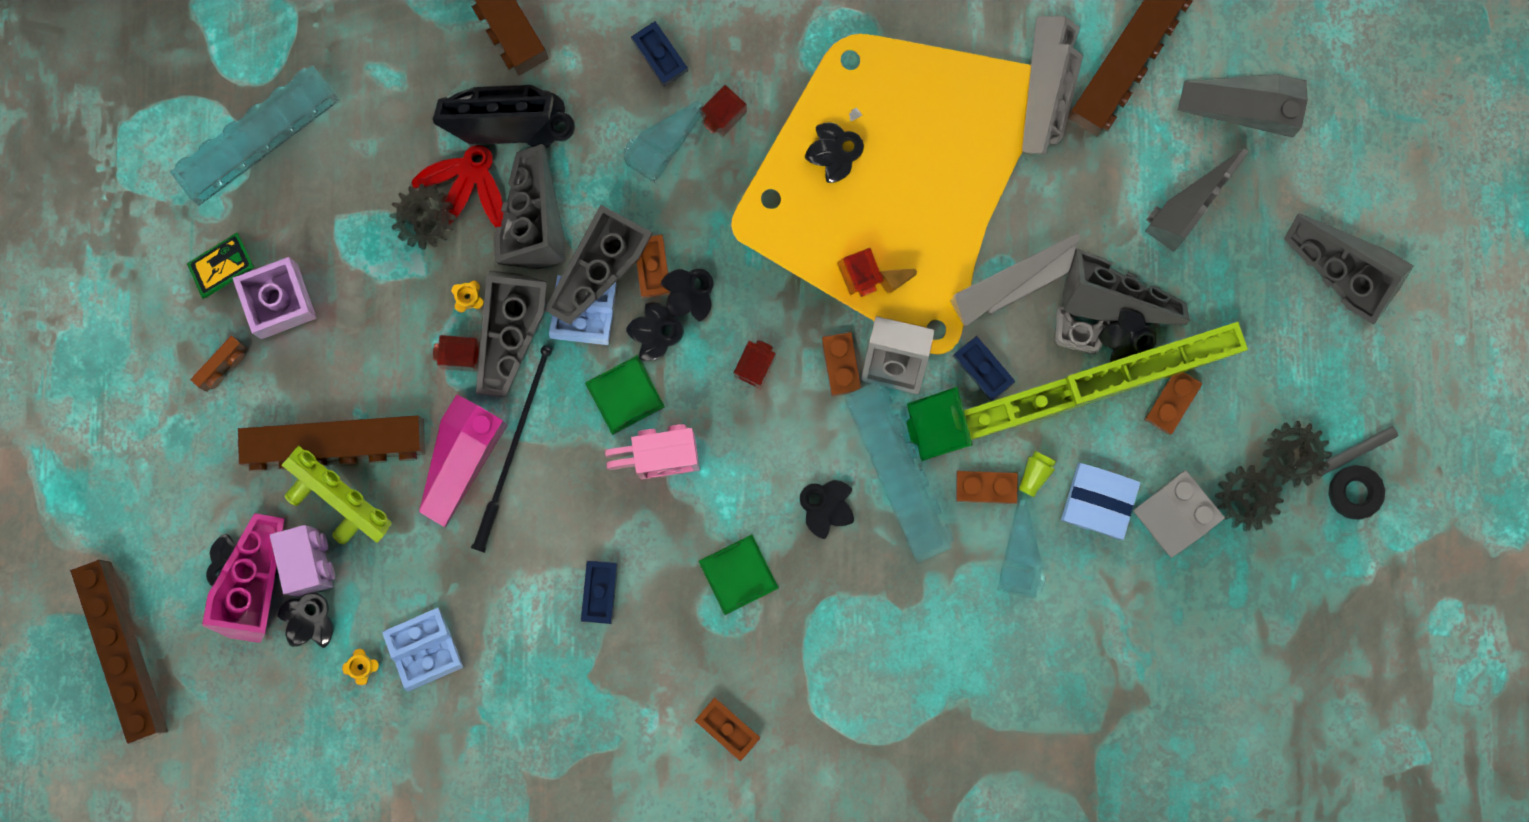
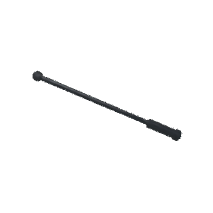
(492, 506)

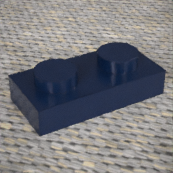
(659, 53)
(984, 368)
(599, 592)

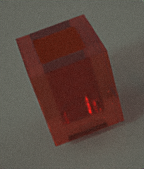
(723, 111)
(860, 272)
(457, 353)
(755, 363)

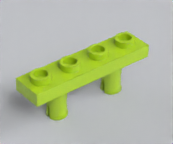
(347, 501)

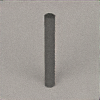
(1360, 449)

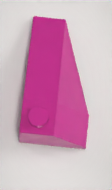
(460, 451)
(243, 591)

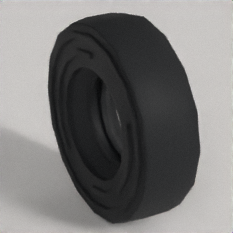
(1370, 479)

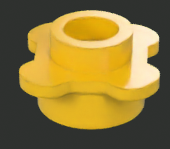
(459, 292)
(351, 667)

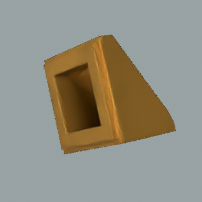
(895, 278)

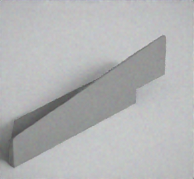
(1051, 83)
(1015, 281)

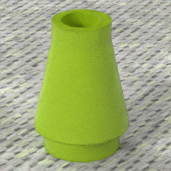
(1036, 473)

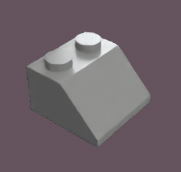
(897, 355)
(1178, 514)

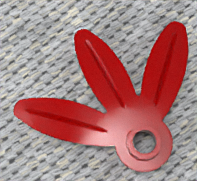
(469, 175)

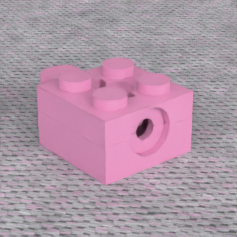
(658, 453)

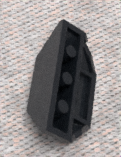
(494, 114)

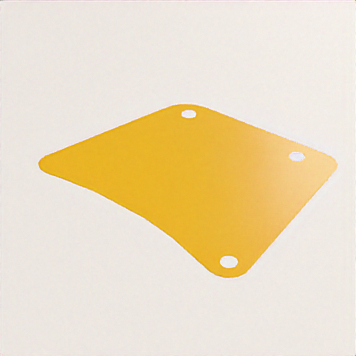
(933, 165)

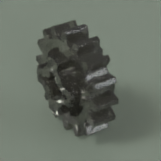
(423, 229)
(1285, 450)
(1249, 485)

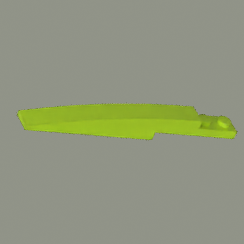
(1105, 381)

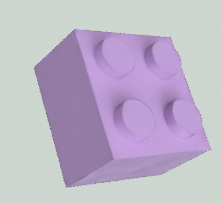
(274, 298)
(302, 560)

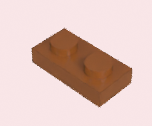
(652, 268)
(841, 364)
(212, 372)
(1173, 402)
(986, 487)
(727, 729)

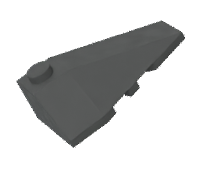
(1258, 102)
(1184, 210)
(531, 220)
(602, 257)
(1356, 269)
(1102, 292)
(509, 321)

